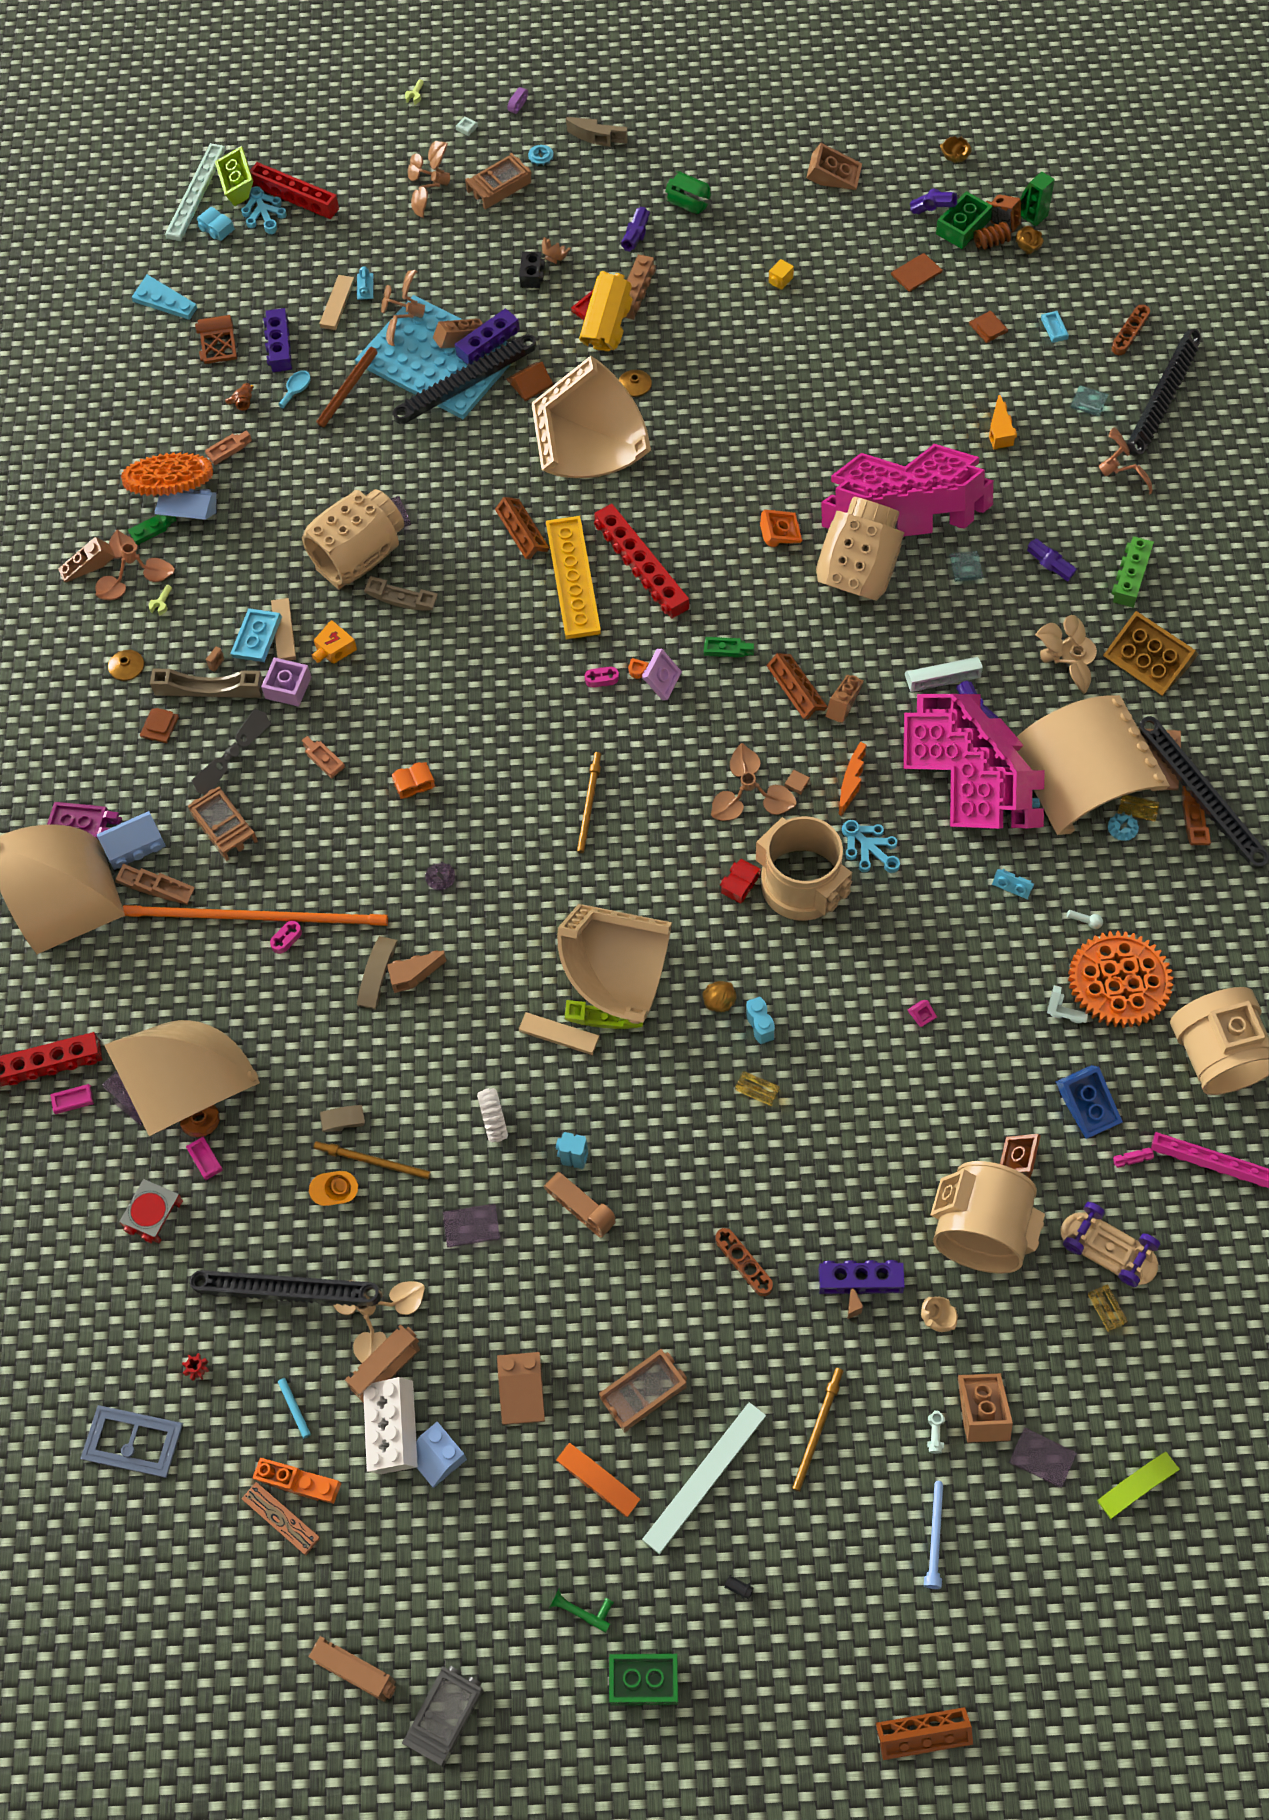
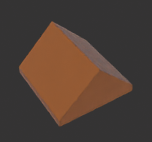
(531, 380)
(1020, 1153)

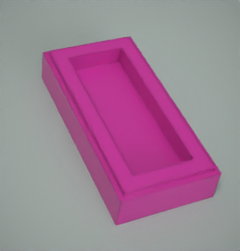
(72, 1099)
(204, 1158)

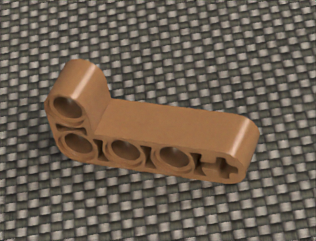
(595, 1217)

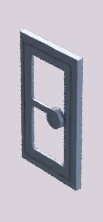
(126, 1461)

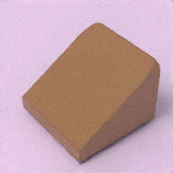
(855, 1306)

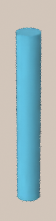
(294, 1408)

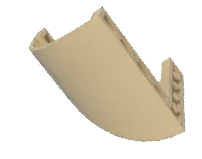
(588, 424)
(56, 883)
(614, 959)
(179, 1070)

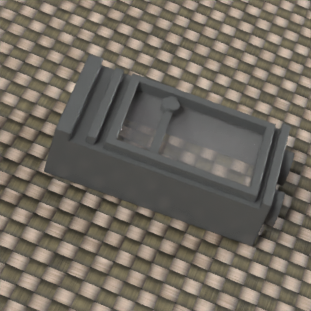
(443, 1715)

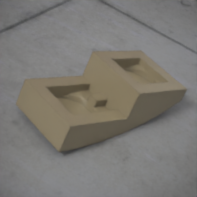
(342, 1117)

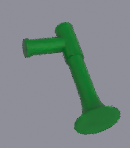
(596, 1621)

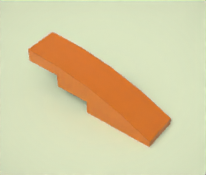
(851, 781)
(598, 1479)

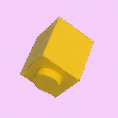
(781, 274)

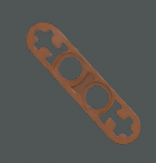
(1132, 330)
(746, 1260)

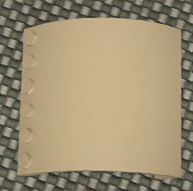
(1088, 758)

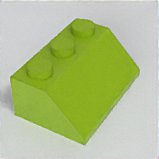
(235, 176)

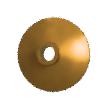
(636, 382)
(129, 669)

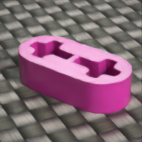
(601, 677)
(286, 937)

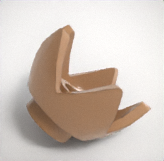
(555, 252)

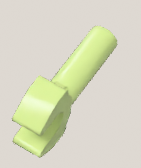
(415, 93)
(160, 601)

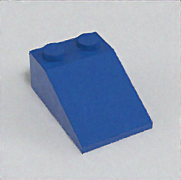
(1089, 1101)

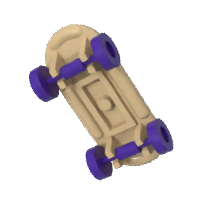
(1110, 1247)

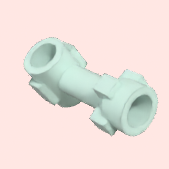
(935, 1421)

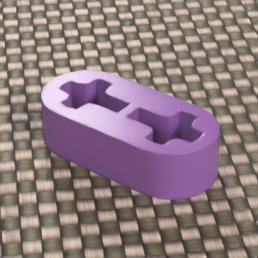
(517, 100)

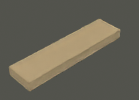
(337, 302)
(284, 636)
(559, 1033)

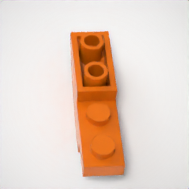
(296, 1481)

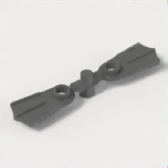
(251, 729)

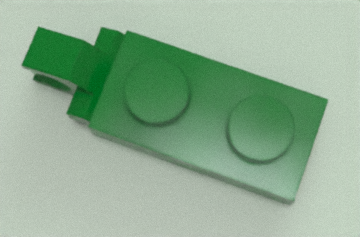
(151, 528)
(727, 647)

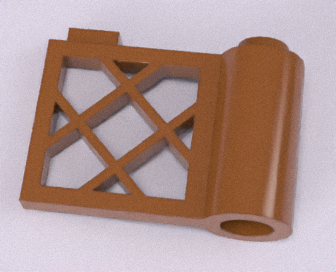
(216, 328)

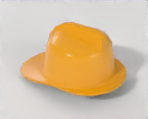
(333, 1188)

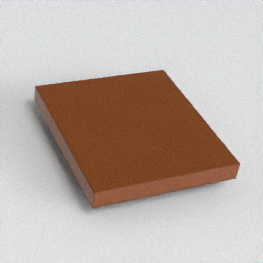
(988, 326)
(159, 725)

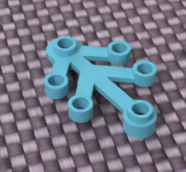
(257, 196)
(869, 844)

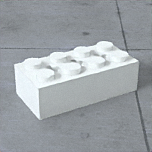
(390, 1426)

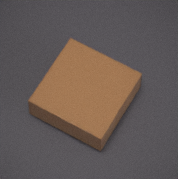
(215, 659)
(797, 782)

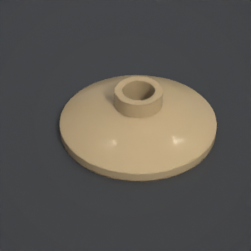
(1086, 651)

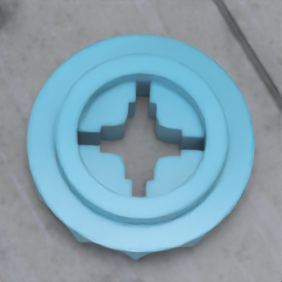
(545, 151)
(1127, 832)

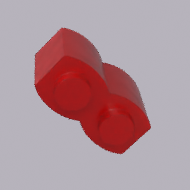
(740, 880)

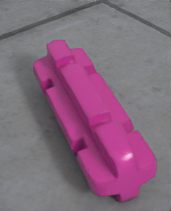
(1133, 1157)

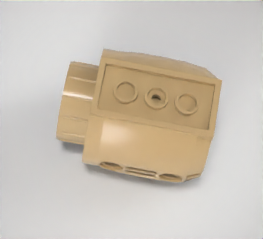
(353, 536)
(861, 549)

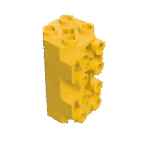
(605, 312)

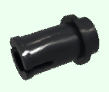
(739, 1587)

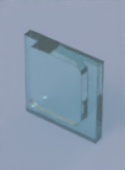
(1089, 400)
(966, 566)

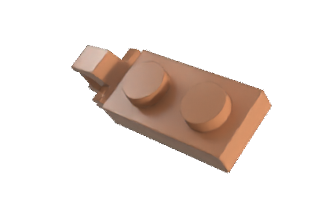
(227, 447)
(323, 757)

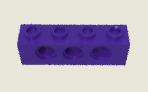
(487, 337)
(278, 340)
(871, 1285)

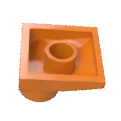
(779, 527)

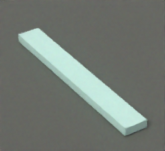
(194, 193)
(703, 1478)

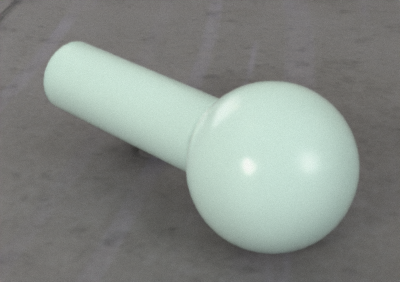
(1094, 921)

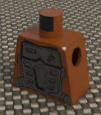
(1006, 210)

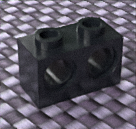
(531, 270)

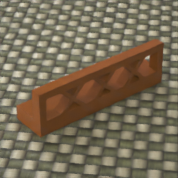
(521, 529)
(796, 685)
(925, 1737)

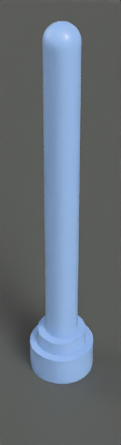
(933, 1578)

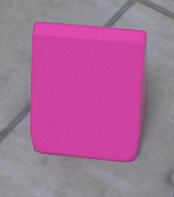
(922, 1012)

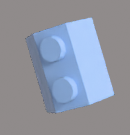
(437, 1454)

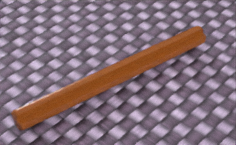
(347, 387)

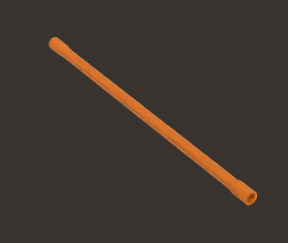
(372, 919)

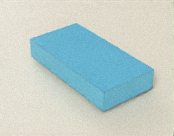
(1054, 326)

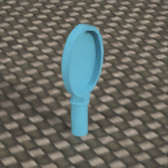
(295, 384)

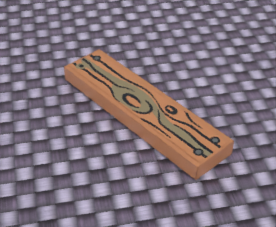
(281, 1518)

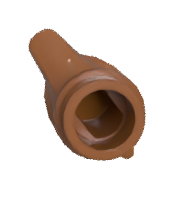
(241, 397)

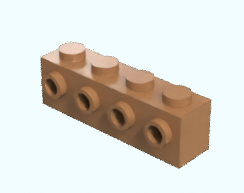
(640, 279)

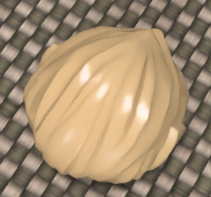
(939, 1314)

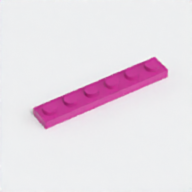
(1210, 1159)

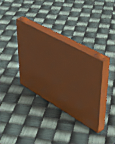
(916, 272)

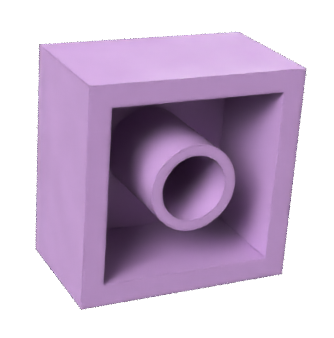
(286, 681)

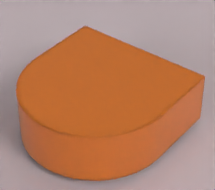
(637, 668)

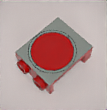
(149, 1211)

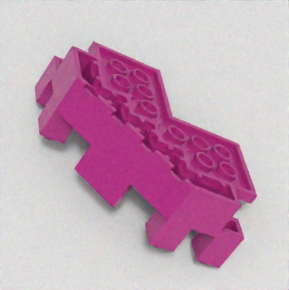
(929, 485)
(982, 758)

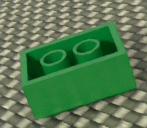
(960, 222)
(643, 1679)

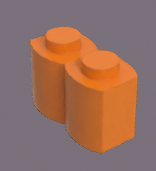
(413, 780)

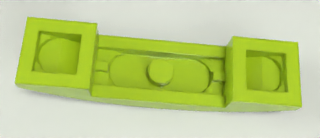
(589, 1015)
(1138, 1484)

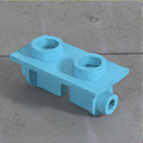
(365, 284)
(1010, 883)

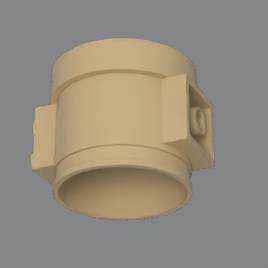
(802, 898)
(1224, 1039)
(987, 1217)

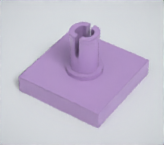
(661, 674)

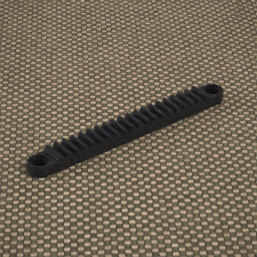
(464, 379)
(1164, 392)
(1203, 792)
(286, 1288)

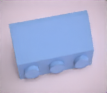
(188, 504)
(131, 840)

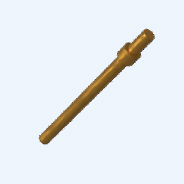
(594, 772)
(335, 1150)
(832, 1390)

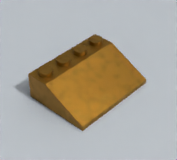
(1150, 653)

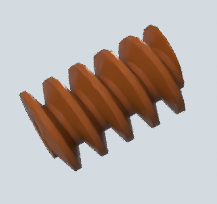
(991, 235)

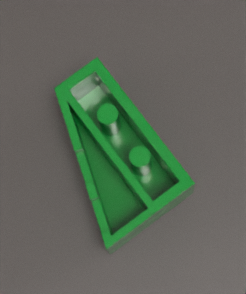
(1037, 198)

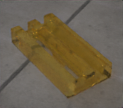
(1138, 810)
(755, 1095)
(1098, 1307)

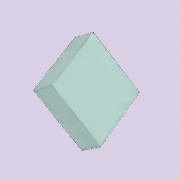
(466, 126)

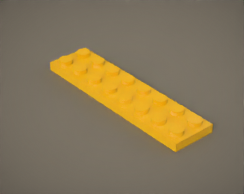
(573, 577)

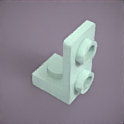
(1059, 1011)

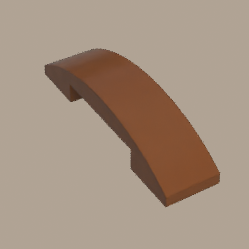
(1194, 820)

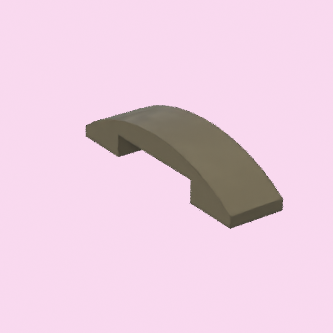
(400, 597)
(375, 972)

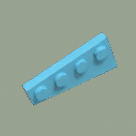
(160, 297)

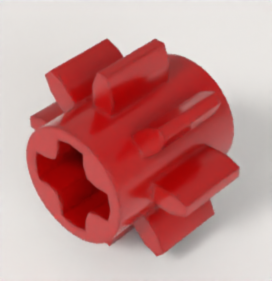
(190, 1369)

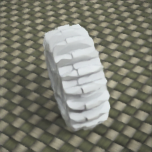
(492, 1115)

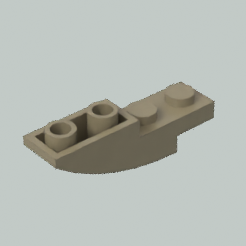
(595, 133)

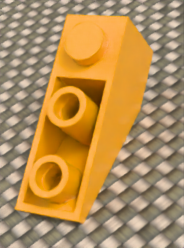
(1001, 429)

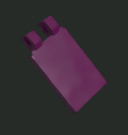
(85, 817)

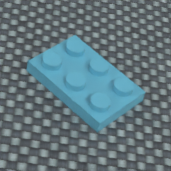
(256, 635)

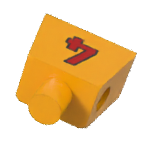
(333, 644)

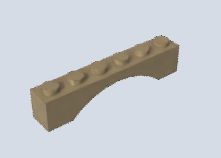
(173, 683)

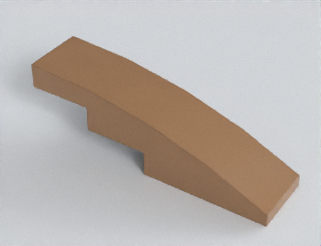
(155, 885)

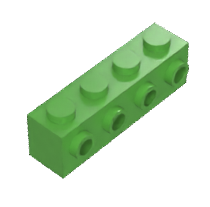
(1133, 571)

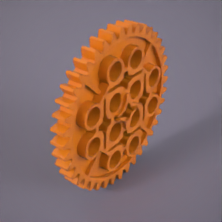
(167, 474)
(1138, 954)

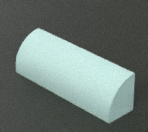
(944, 674)

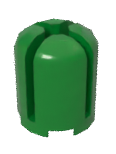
(684, 182)

